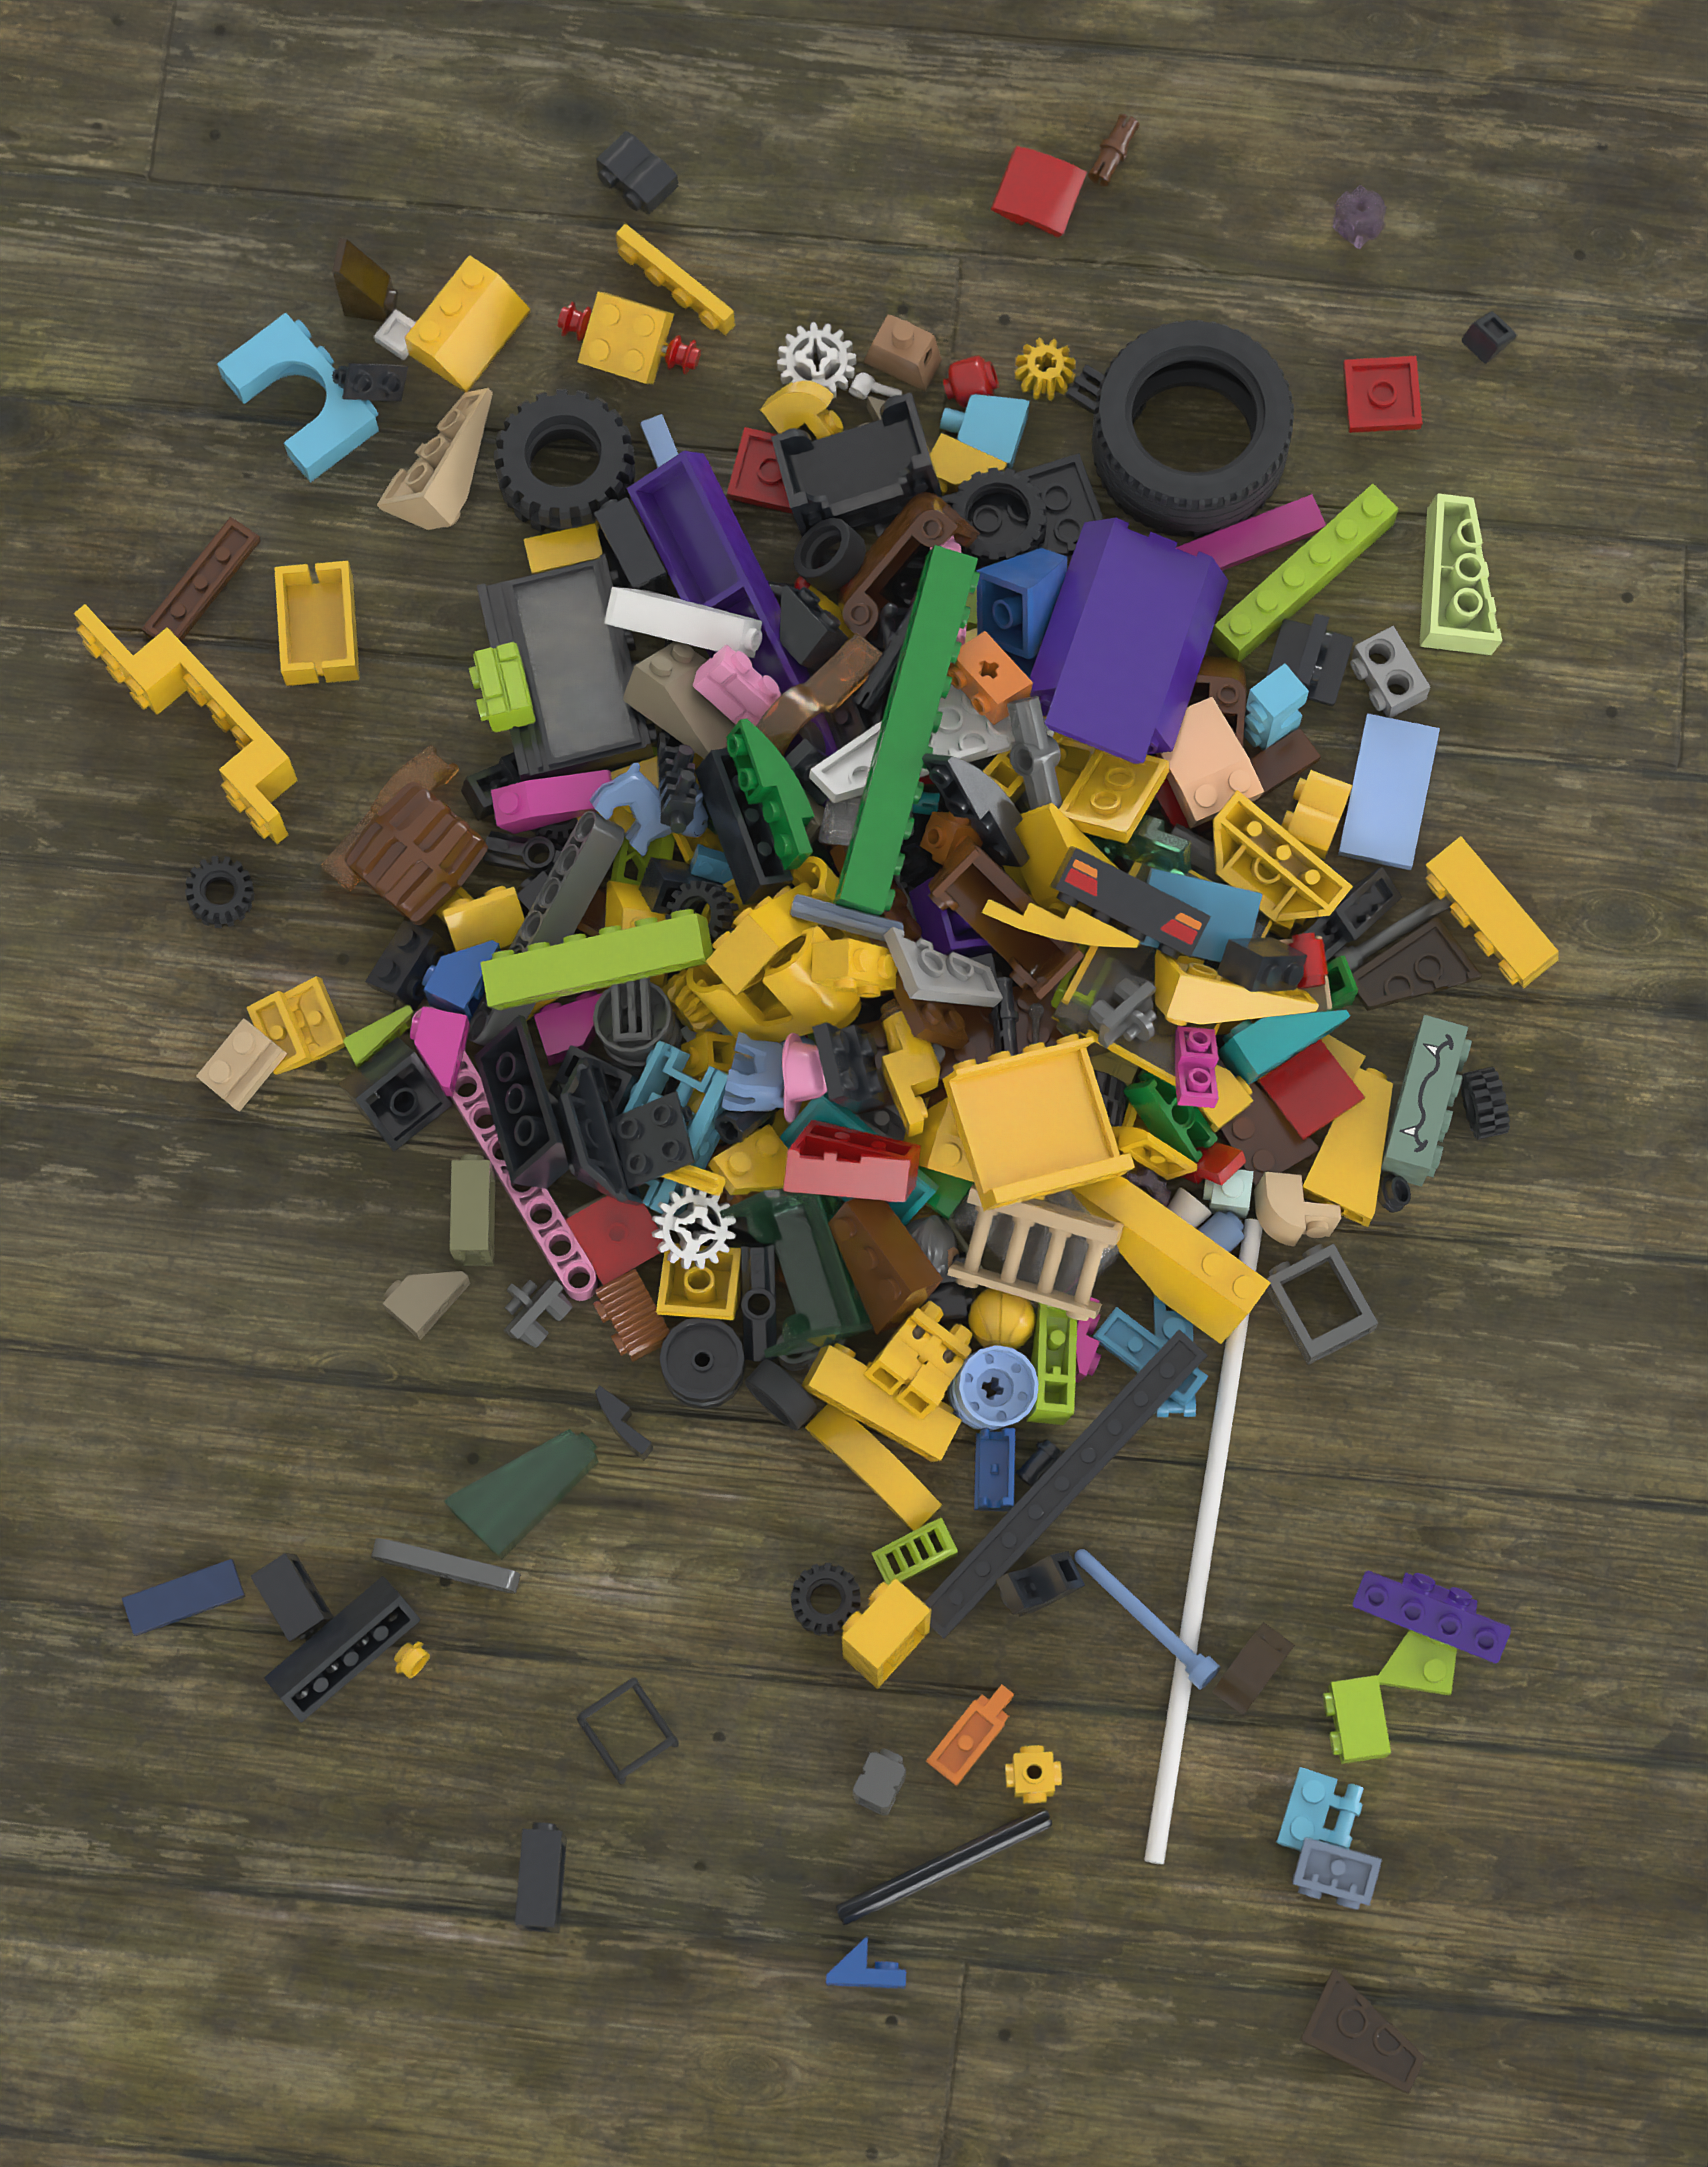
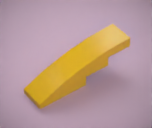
(1075, 928)

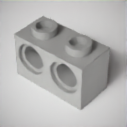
(1399, 670)

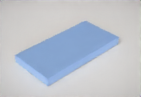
(1389, 791)

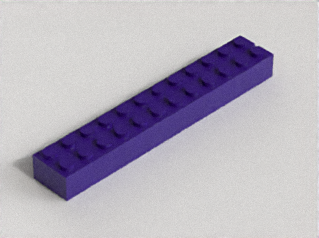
(715, 563)

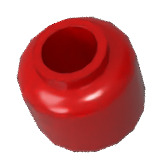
(970, 378)

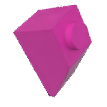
(441, 1044)

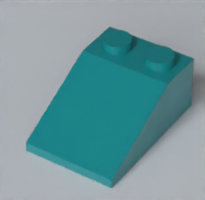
(1262, 1046)

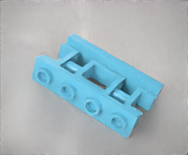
(670, 1061)

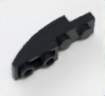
(977, 796)

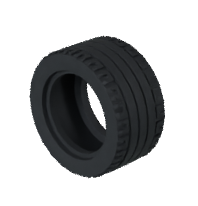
(1208, 358)

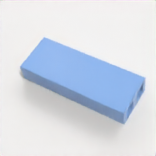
(659, 439)

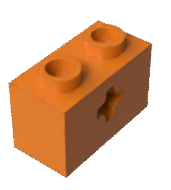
(988, 677)

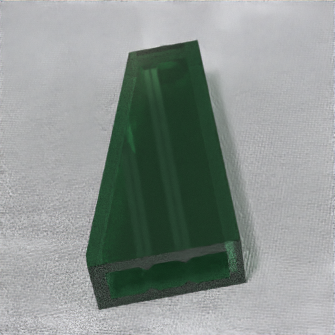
(522, 1492)

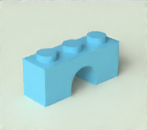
(1274, 708)

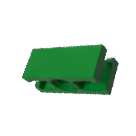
(1173, 1124)

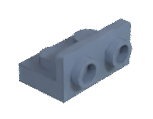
(1336, 1872)

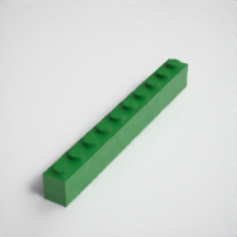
(906, 731)

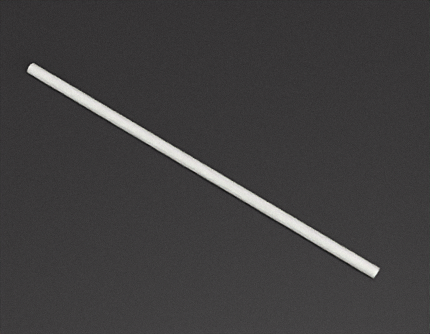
(1200, 1565)

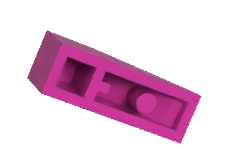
(546, 800)

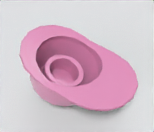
(801, 1075)

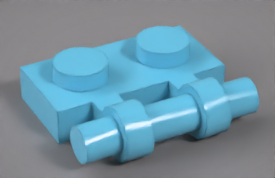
(1309, 1807)

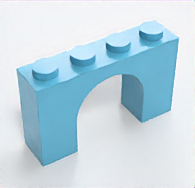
(285, 351)

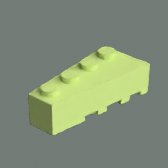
(1456, 589)

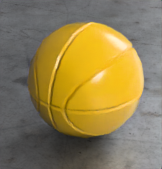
(1001, 1319)

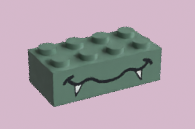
(1422, 1105)

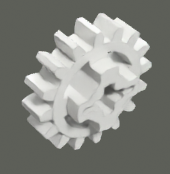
(832, 360)
(690, 1245)

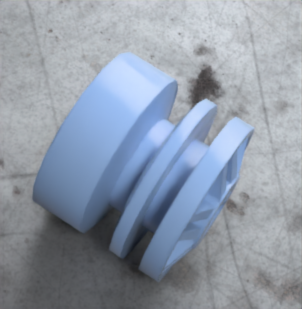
(1010, 1376)

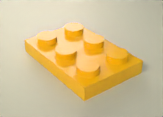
(1113, 794)

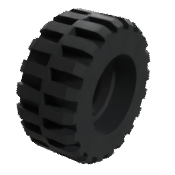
(556, 419)

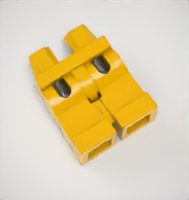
(921, 1358)

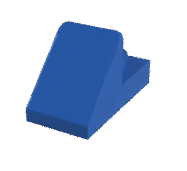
(854, 1971)

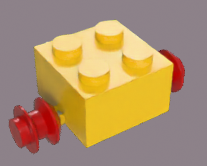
(627, 338)

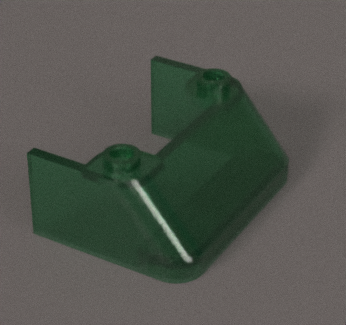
(812, 1265)

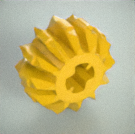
(1033, 362)
(687, 1005)

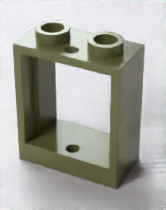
(472, 1211)

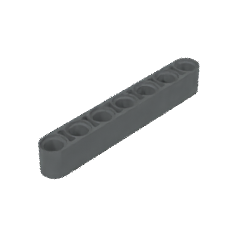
(557, 907)

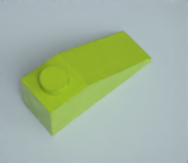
(1054, 1365)

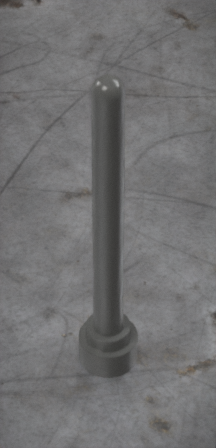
(1357, 954)

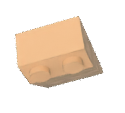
(1208, 764)

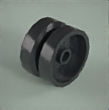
(706, 1385)

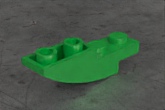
(771, 781)

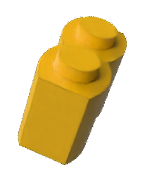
(1317, 812)

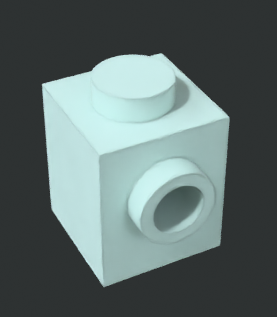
(1232, 1195)

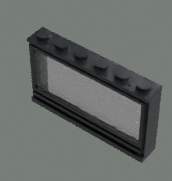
(572, 671)

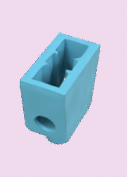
(990, 425)

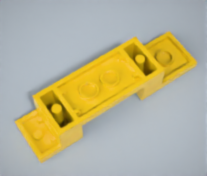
(164, 673)

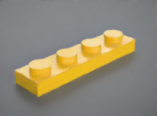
(684, 288)

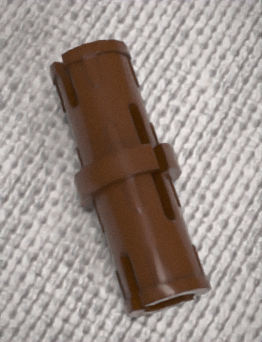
(1113, 150)

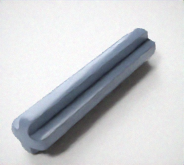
(842, 917)

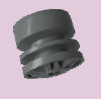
(633, 1054)

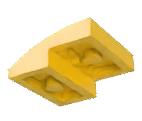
(299, 1023)
(1152, 1153)

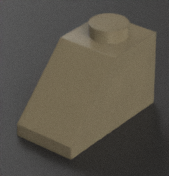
(424, 1299)

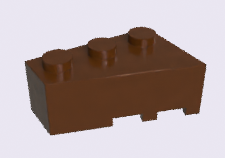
(883, 1261)

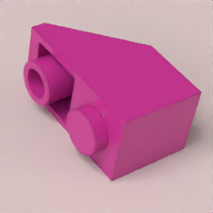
(567, 1026)

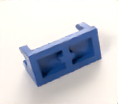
(994, 1470)

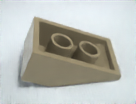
(665, 694)

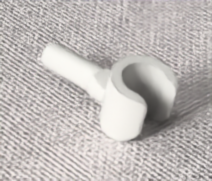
(865, 383)

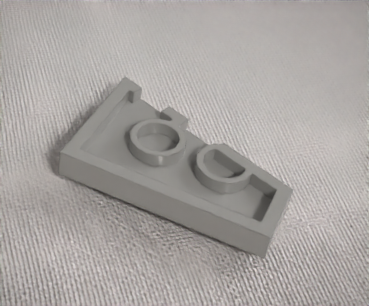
(941, 977)

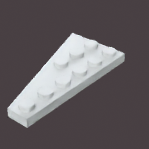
(960, 734)

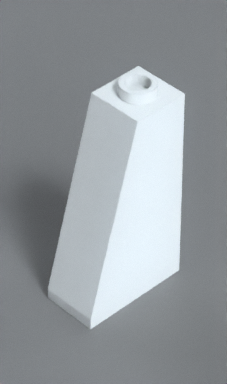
(682, 621)

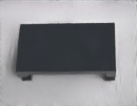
(292, 1597)

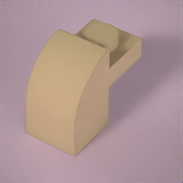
(1286, 1215)

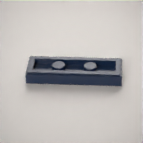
(183, 1597)

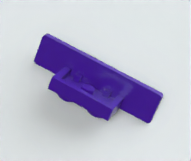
(1433, 1612)

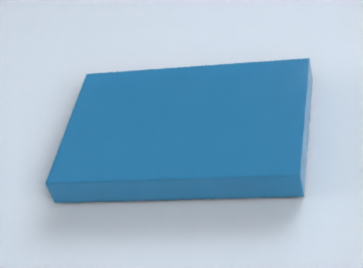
(1231, 910)

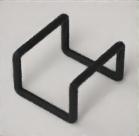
(670, 1741)

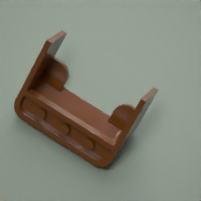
(1226, 683)
(966, 885)

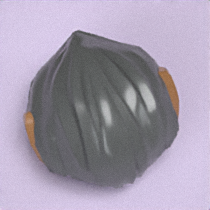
(935, 1240)

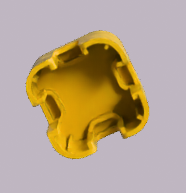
(786, 996)

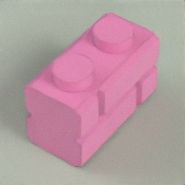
(736, 686)

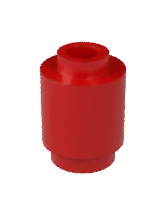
(1315, 965)

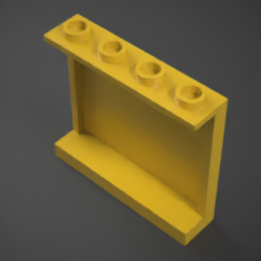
(1034, 1122)

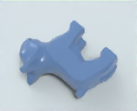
(643, 799)
(759, 1080)

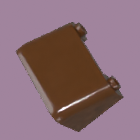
(921, 522)

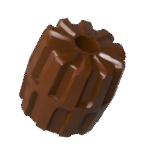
(415, 853)

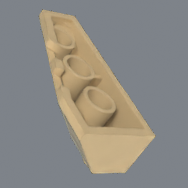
(442, 475)

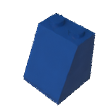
(1019, 599)

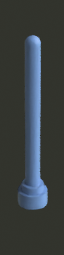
(1200, 1669)

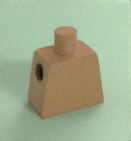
(901, 352)

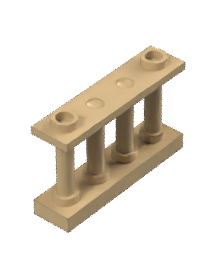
(1062, 1224)

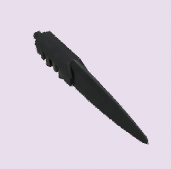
(675, 780)

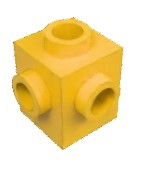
(708, 1050)
(1033, 1789)

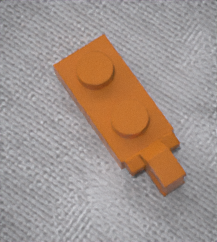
(971, 1736)

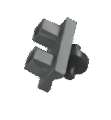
(1130, 1018)
(524, 1323)

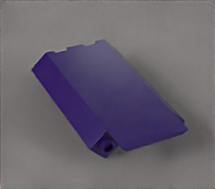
(1126, 640)

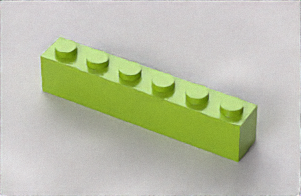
(1305, 574)
(596, 961)

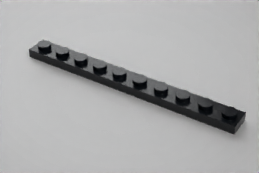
(1063, 1482)

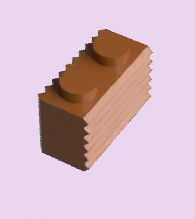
(632, 1316)

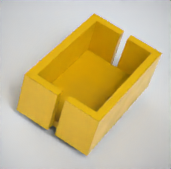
(316, 623)

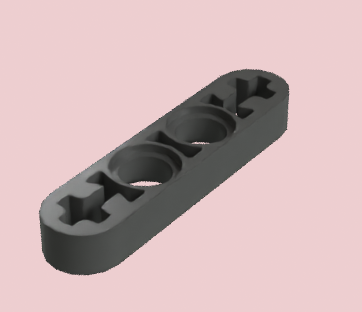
(445, 1565)

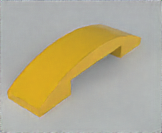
(874, 1466)

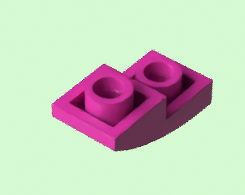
(1195, 1067)
(1086, 1347)

